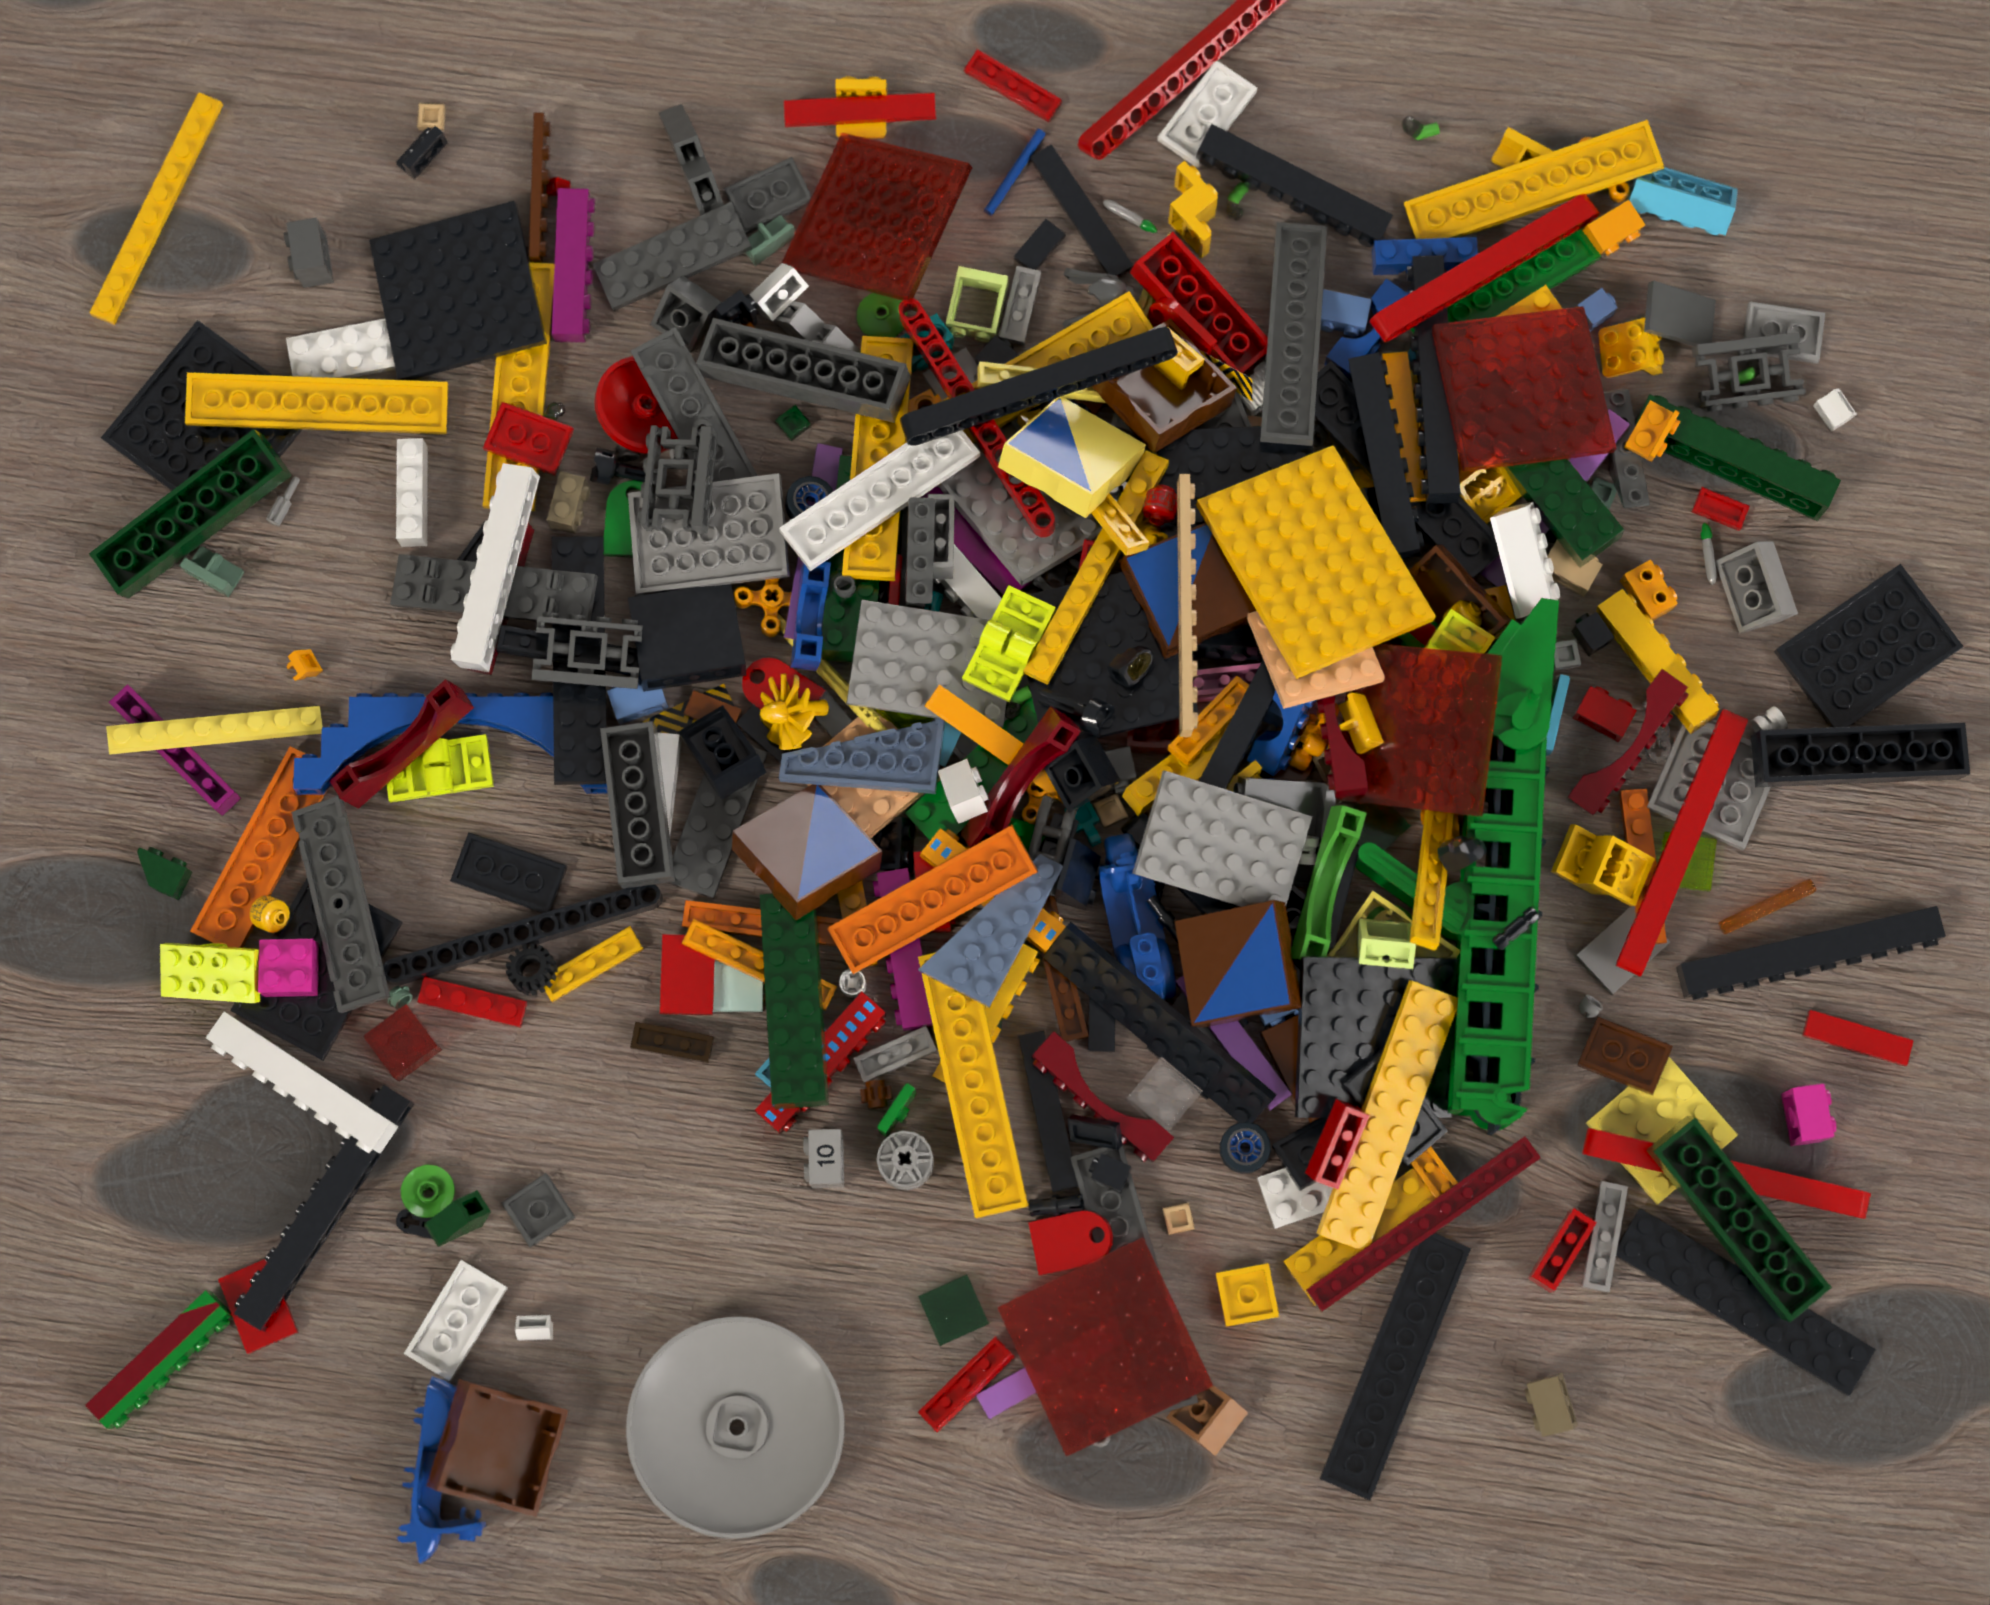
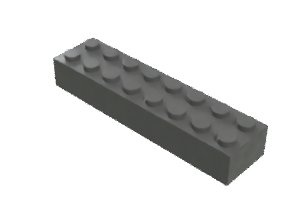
(804, 370)

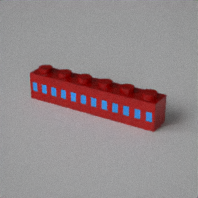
(841, 1040)

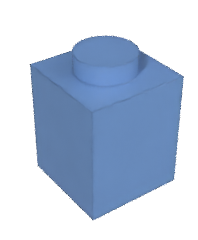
(1598, 308)

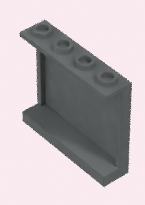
(1297, 795)

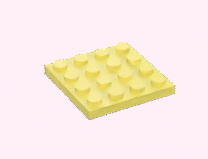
(1651, 1117)

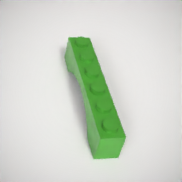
(1337, 844)

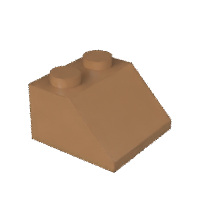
(1210, 1420)

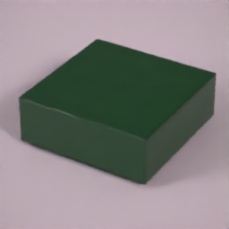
(793, 422)

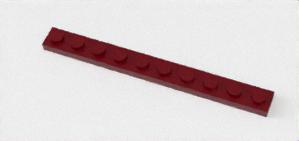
(1423, 1224)

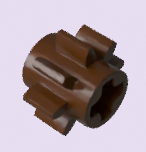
(876, 1094)

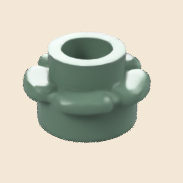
(399, 997)

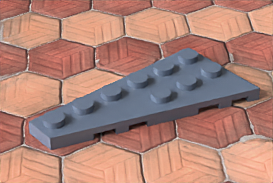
(880, 760)
(987, 946)

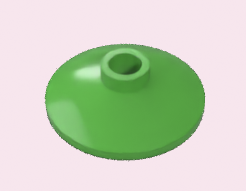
(875, 325)
(419, 1181)

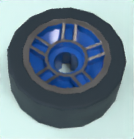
(805, 488)
(1257, 1141)

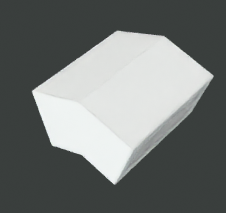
(1834, 409)
(534, 1327)

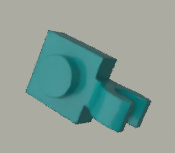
(1087, 819)

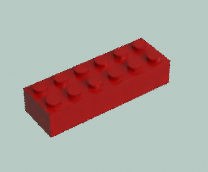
(1177, 274)

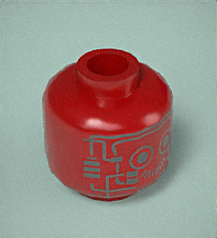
(1160, 505)

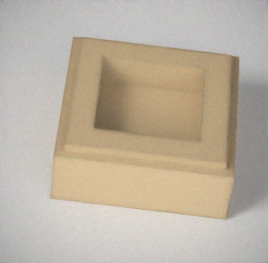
(431, 116)
(1110, 810)
(1178, 1218)

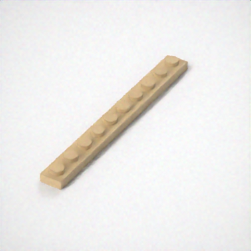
(1186, 616)

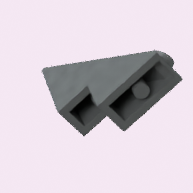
(691, 159)
(1624, 465)

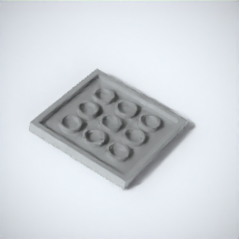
(1737, 801)

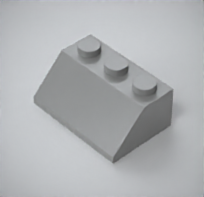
(1756, 586)

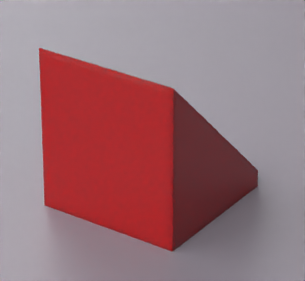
(555, 183)

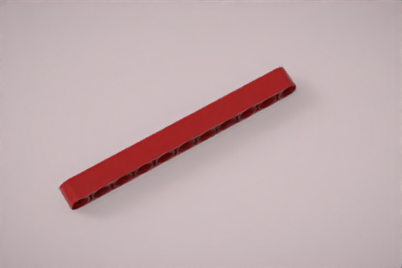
(1174, 76)
(1484, 267)
(961, 384)
(1681, 842)
(1762, 1180)

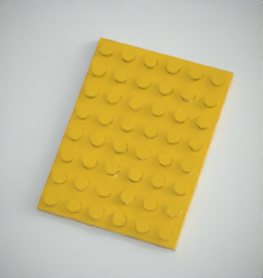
(1315, 561)

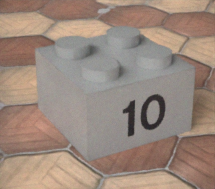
(825, 1158)

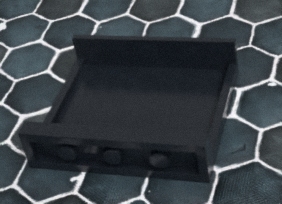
(687, 636)

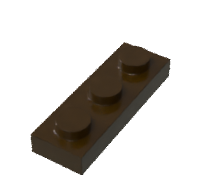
(672, 1042)

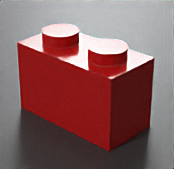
(1604, 713)

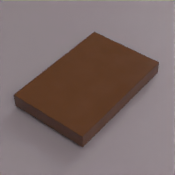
(1625, 1056)

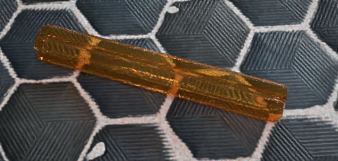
(1767, 906)

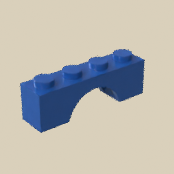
(1393, 256)
(1368, 344)
(809, 617)
(1274, 747)

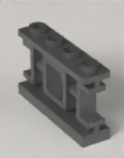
(1746, 352)
(698, 479)
(917, 552)
(586, 670)

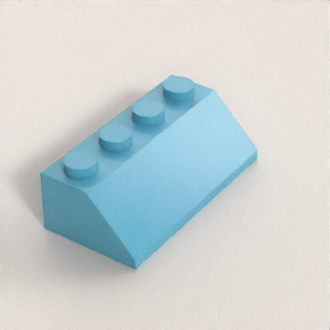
(1685, 200)

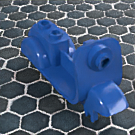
(1132, 923)
(425, 1519)

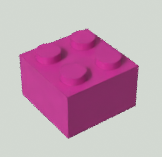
(288, 967)
(1808, 1114)

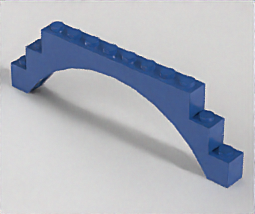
(382, 718)

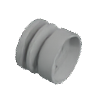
(906, 1176)

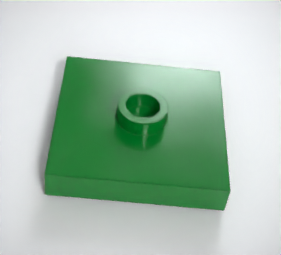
(897, 1111)

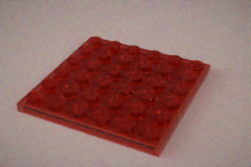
(877, 216)
(1523, 388)
(1434, 728)
(1105, 1347)

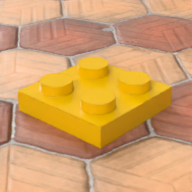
(1247, 1295)

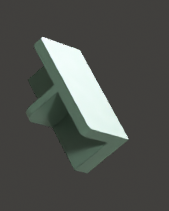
(769, 239)
(213, 571)

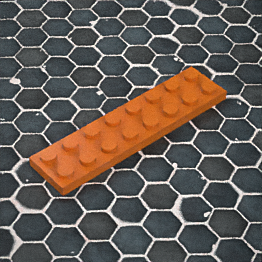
(255, 861)
(932, 899)

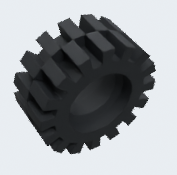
(524, 958)

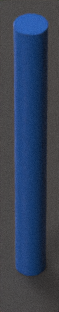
(1014, 172)

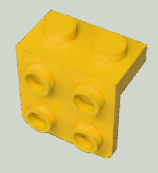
(853, 87)
(1629, 349)

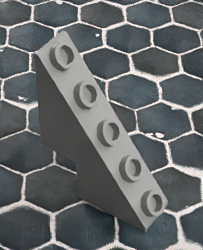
(803, 323)

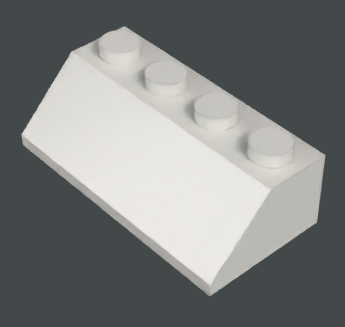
(1524, 557)

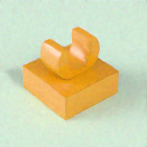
(304, 663)

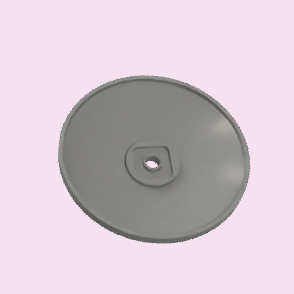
(684, 1438)

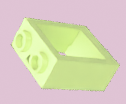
(981, 280)
(1383, 938)

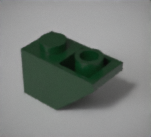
(162, 874)
(458, 1218)

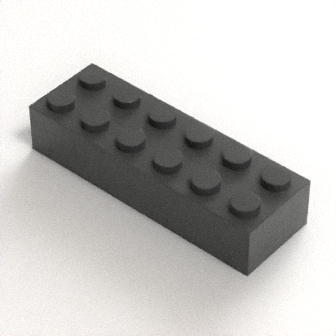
(637, 805)

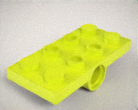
(1459, 634)
(1008, 643)
(445, 769)
(209, 972)

